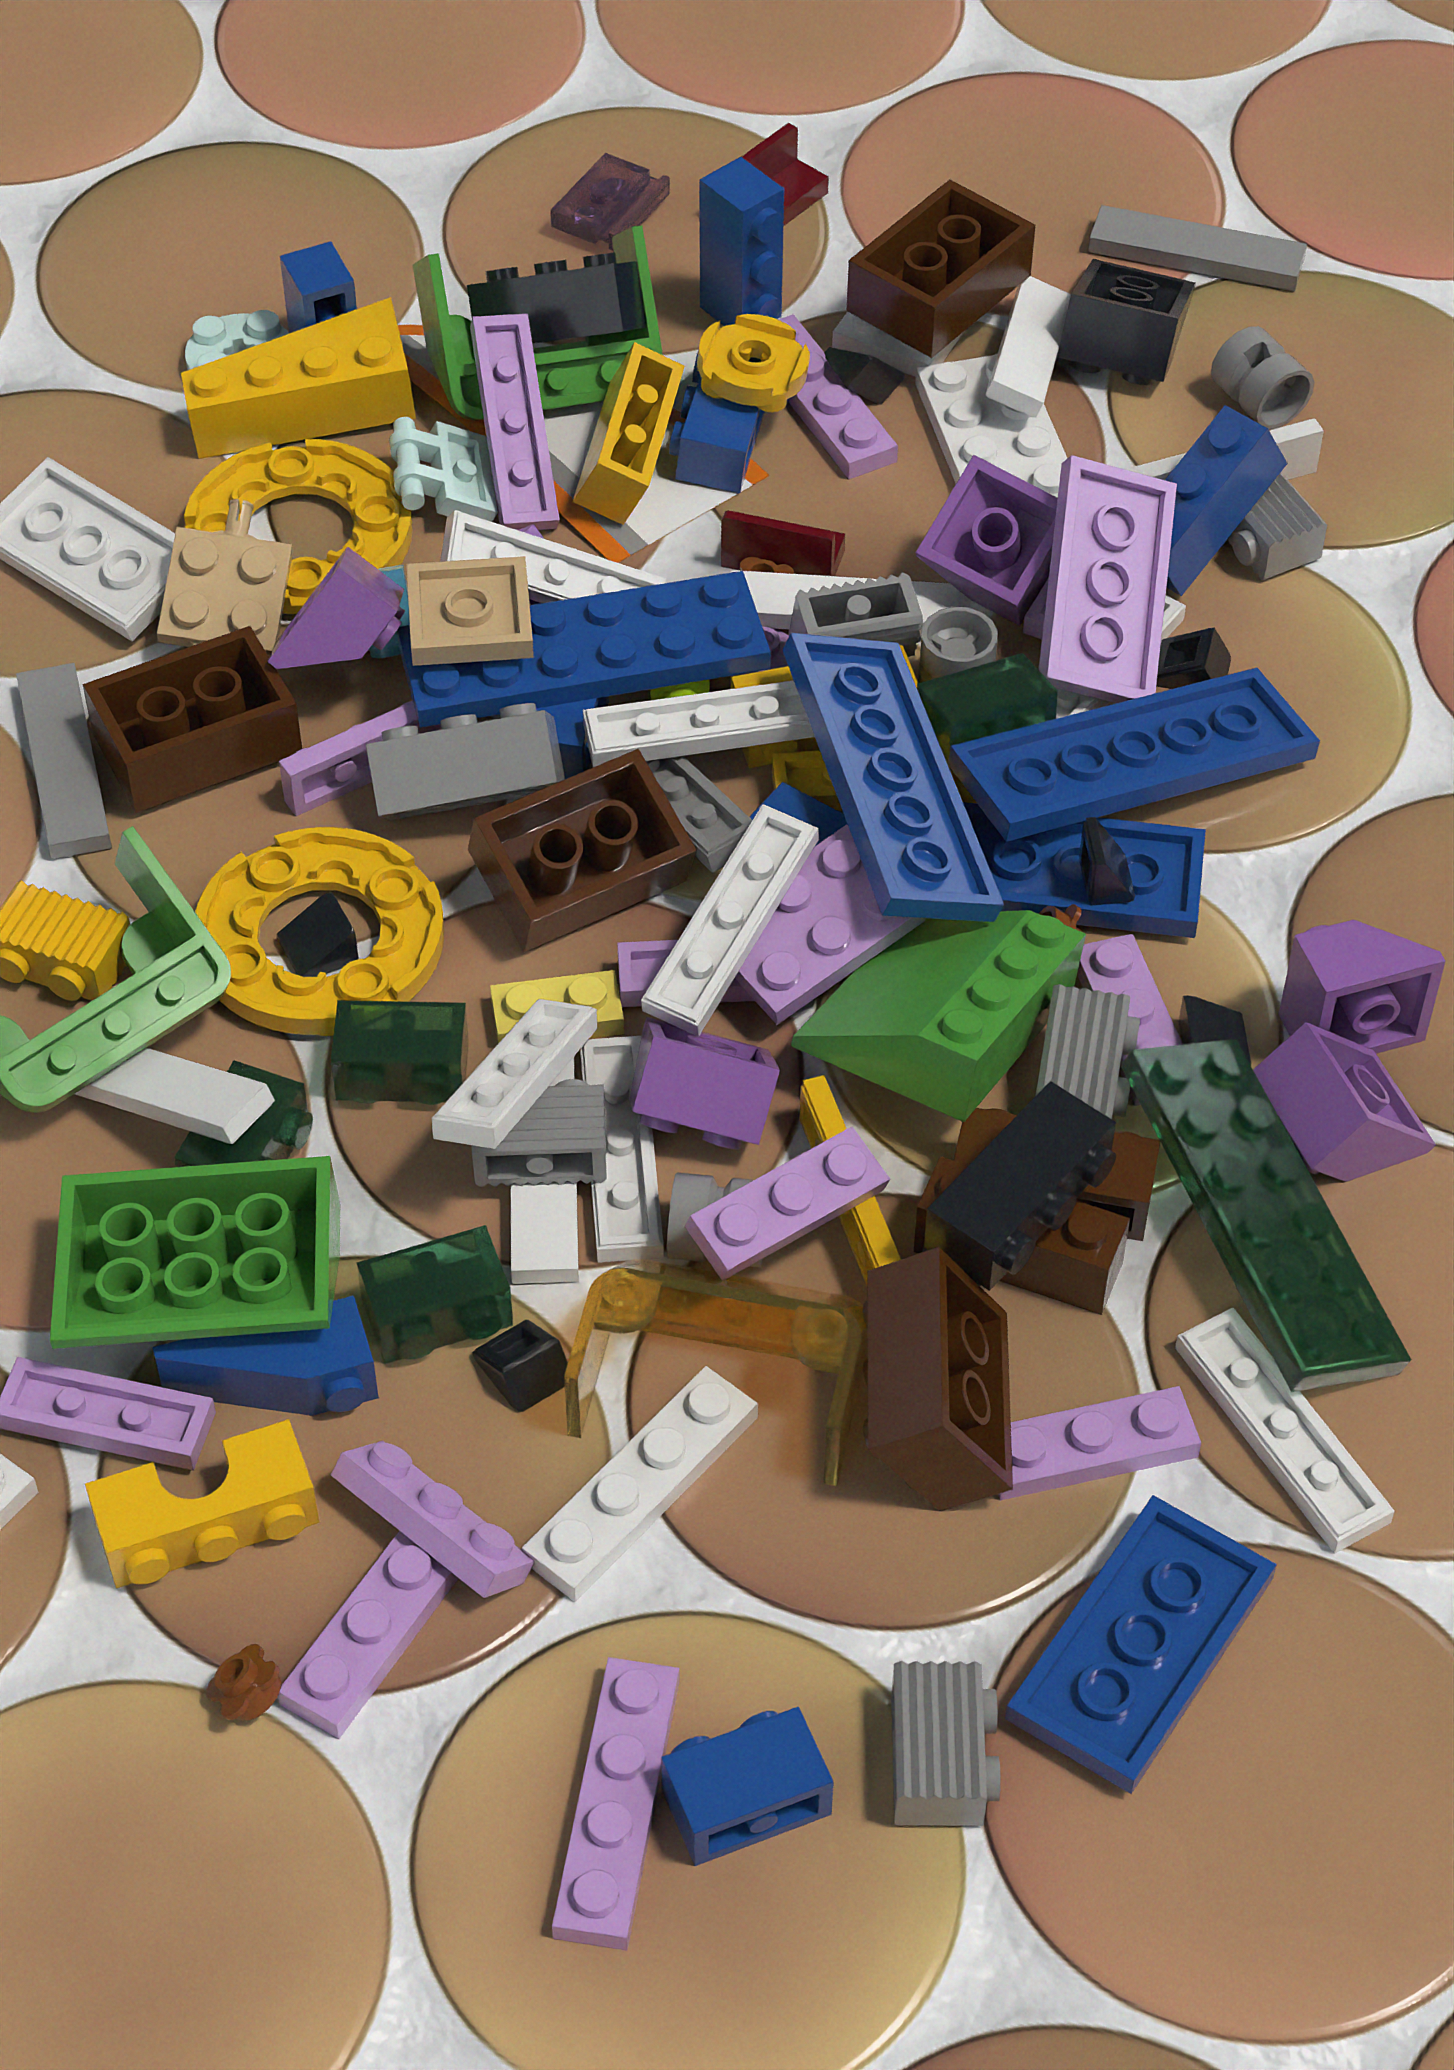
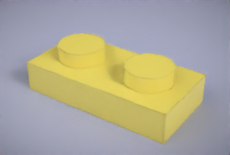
(593, 989)

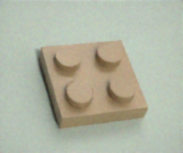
(469, 611)

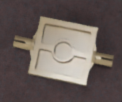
(224, 583)

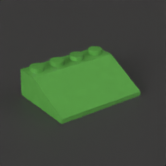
(947, 1007)
(196, 1252)

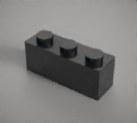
(563, 301)
(1021, 1185)

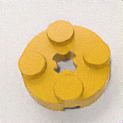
(730, 375)

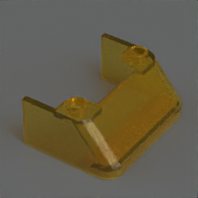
(740, 1313)

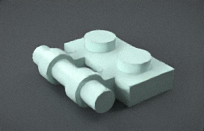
(458, 472)

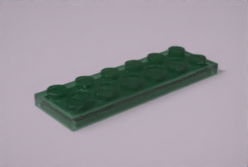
(1265, 1215)

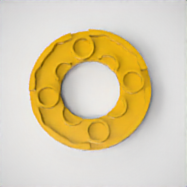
(323, 469)
(323, 859)

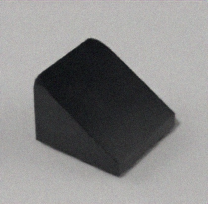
(864, 374)
(1192, 659)
(1103, 866)
(319, 938)
(1209, 1022)
(523, 1364)

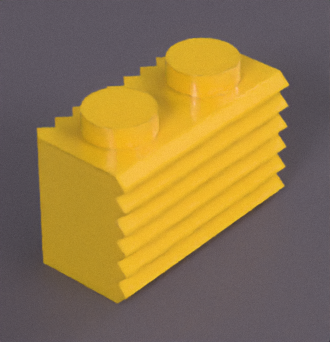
(60, 942)

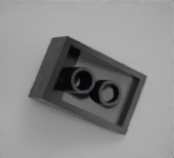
(1125, 321)

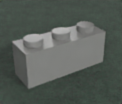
(464, 762)

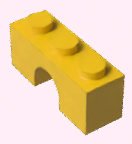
(155, 1532)

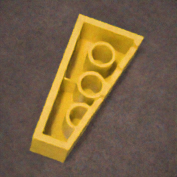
(302, 384)

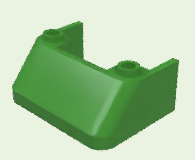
(565, 372)
(174, 979)

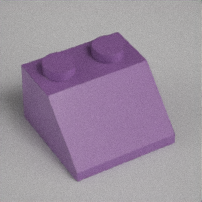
(993, 539)
(342, 616)
(1361, 985)
(702, 1084)
(1340, 1105)

